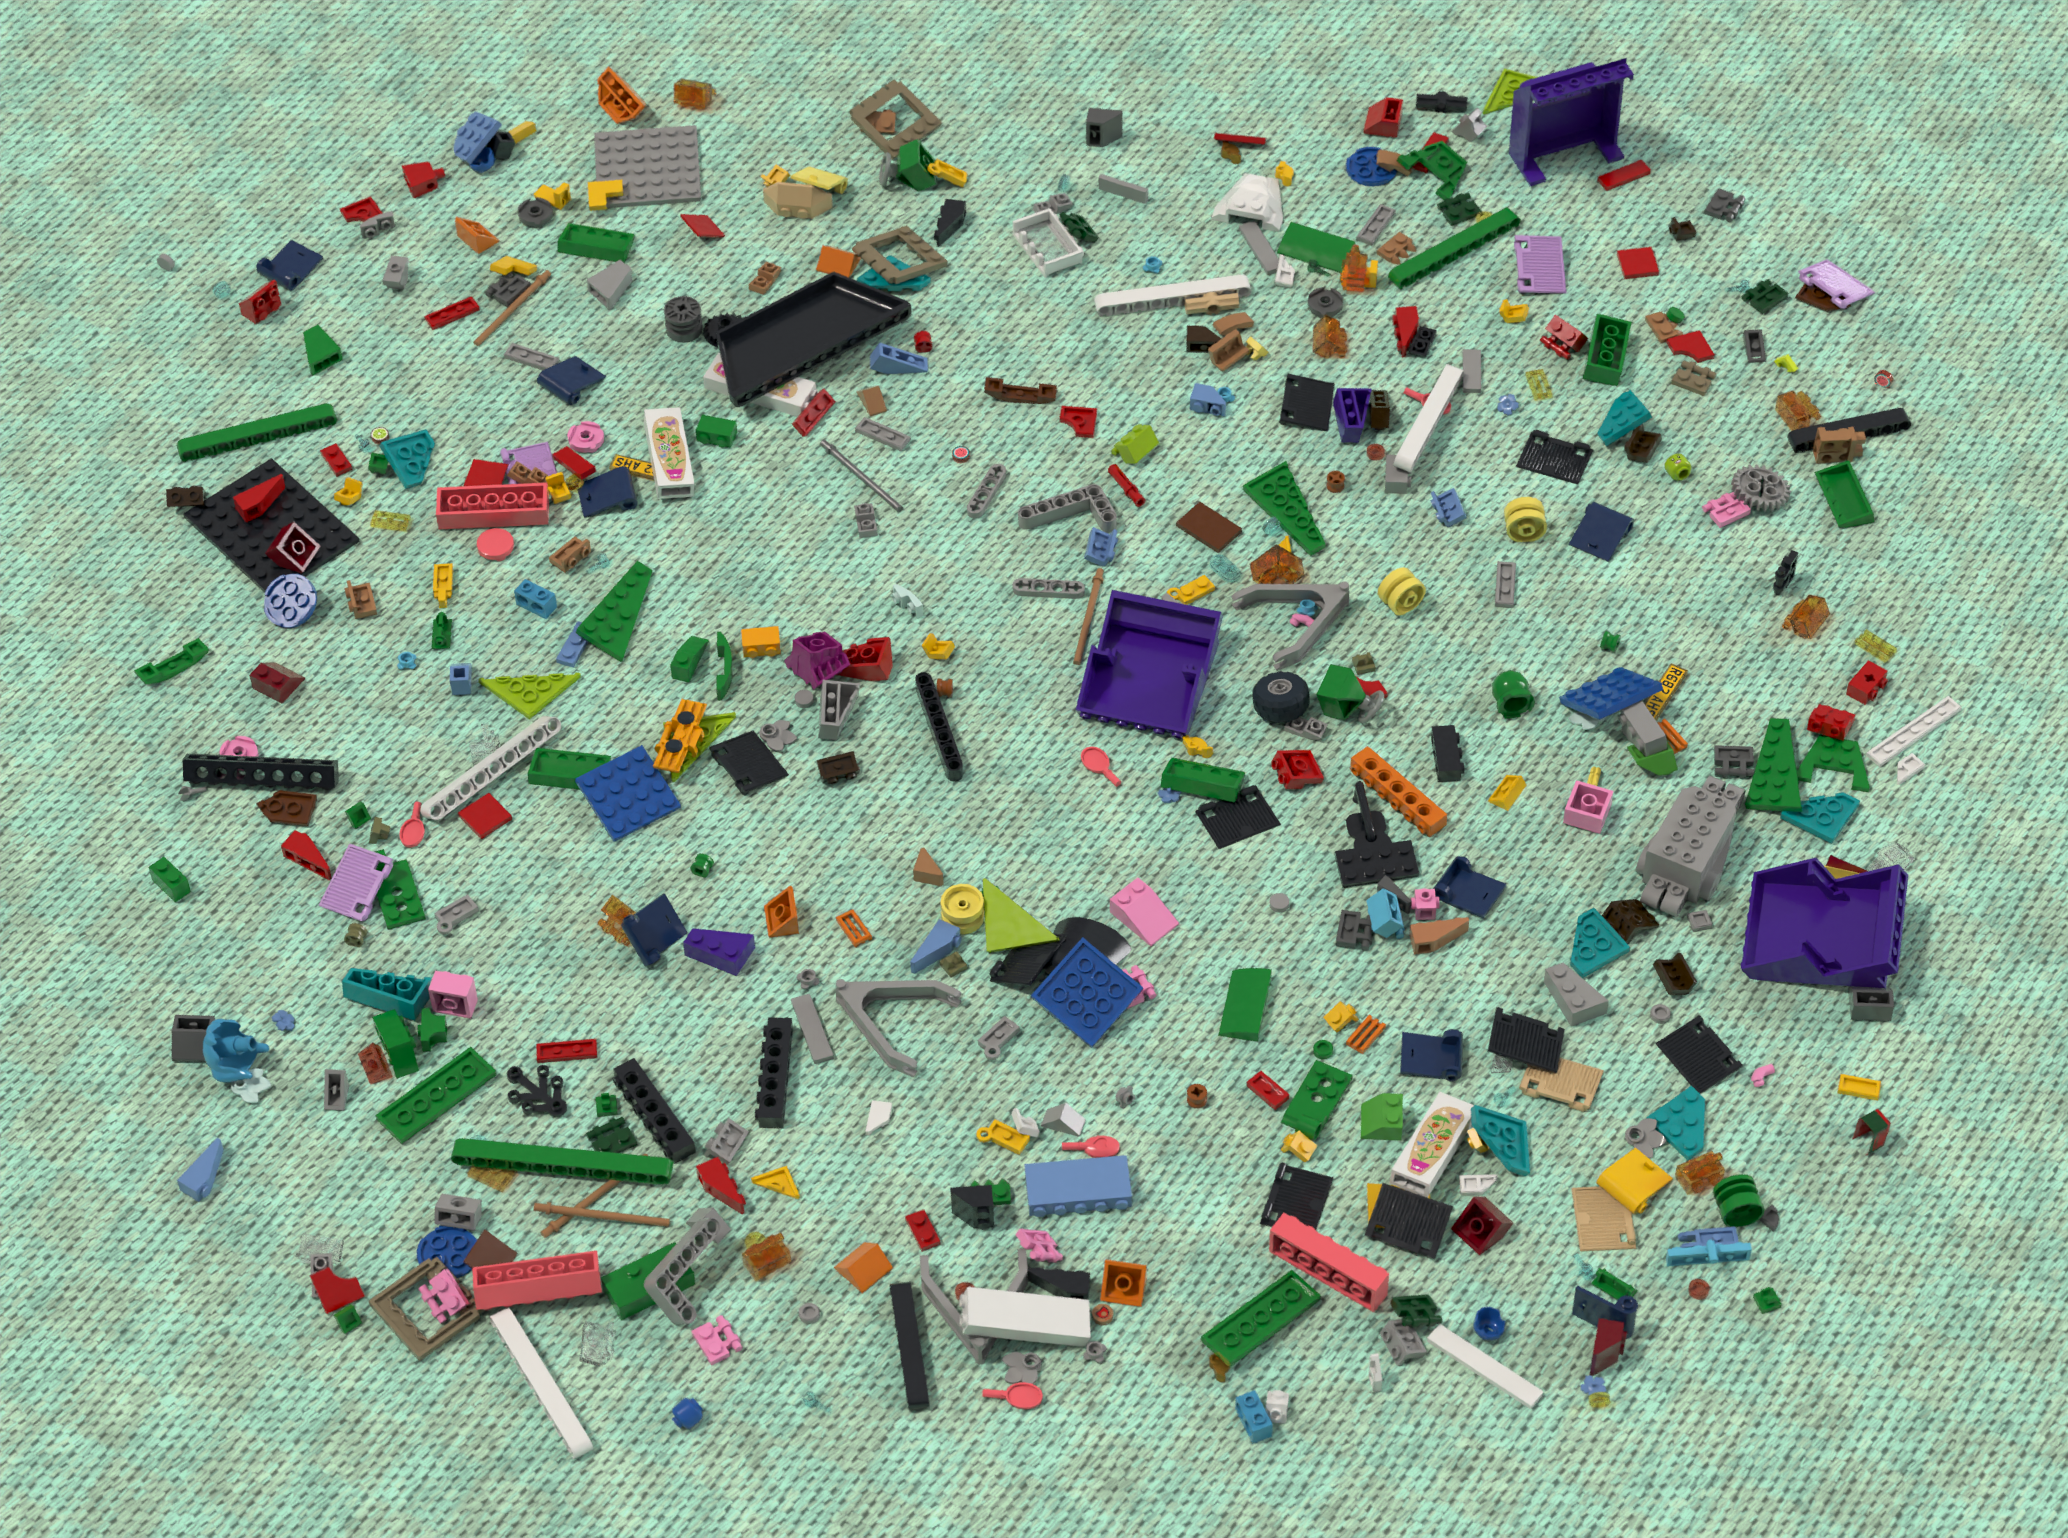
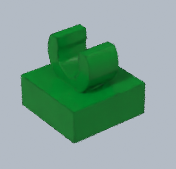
(378, 463)
(358, 815)
(606, 1105)
(1767, 1300)
(347, 1319)

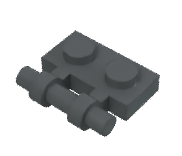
(1719, 203)
(511, 290)
(1733, 756)
(1348, 930)

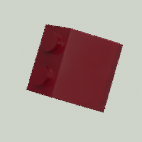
(292, 548)
(275, 680)
(1481, 1224)
(1608, 1345)

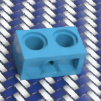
(535, 599)
(1253, 1416)

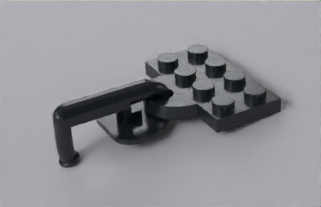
(1372, 850)

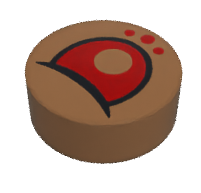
(1102, 1314)

